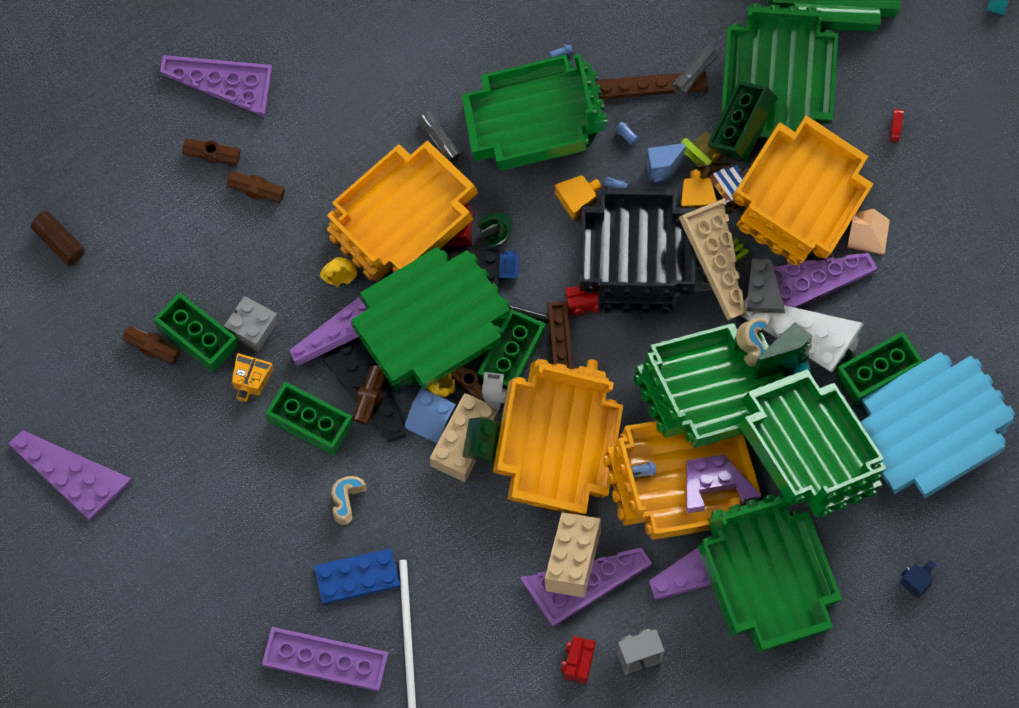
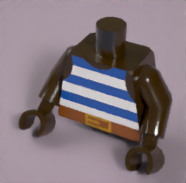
(726, 179)

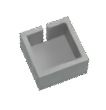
(251, 323)
(643, 647)

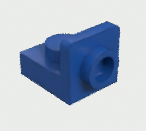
(508, 265)

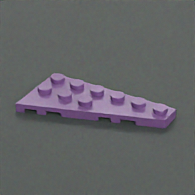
(230, 81)
(818, 278)
(329, 335)
(77, 479)
(605, 576)
(680, 577)

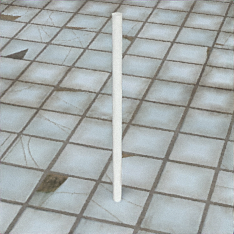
(407, 634)

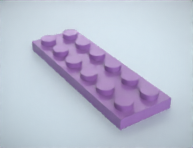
(325, 659)

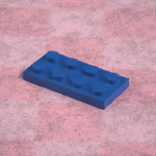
(357, 576)

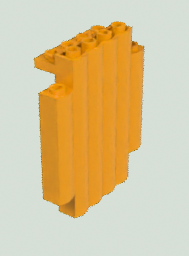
(802, 191)
(400, 210)
(557, 437)
(662, 498)

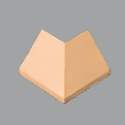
(868, 232)

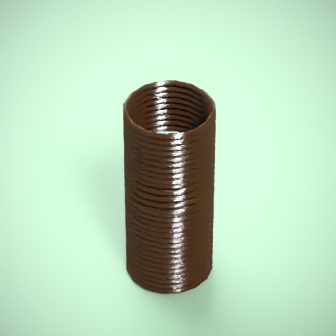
(60, 239)

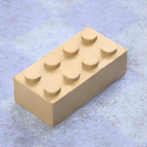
(449, 449)
(573, 555)

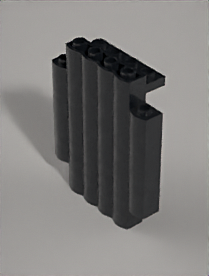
(636, 251)

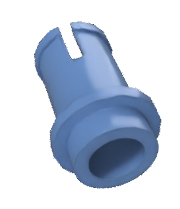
(566, 50)
(623, 130)
(613, 183)
(644, 470)

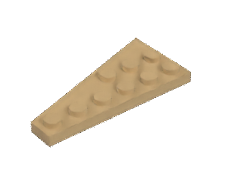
(715, 250)

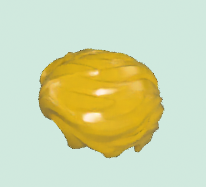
(338, 271)
(443, 387)

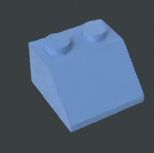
(664, 162)
(429, 415)

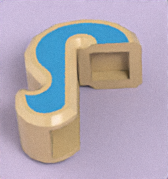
(749, 341)
(340, 491)

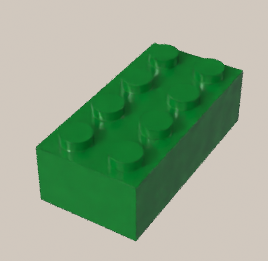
(196, 332)
(517, 347)
(877, 367)
(309, 418)

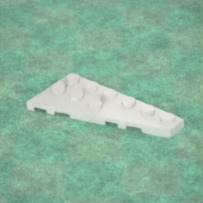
(830, 334)

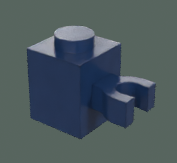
(918, 579)

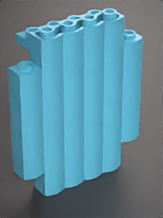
(936, 423)

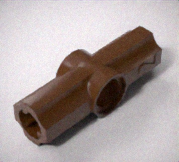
(222, 153)
(255, 187)
(151, 344)
(473, 389)
(369, 395)

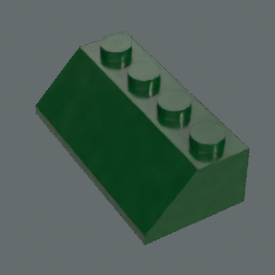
(742, 120)

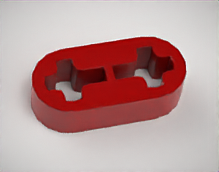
(896, 125)

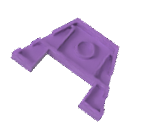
(714, 475)

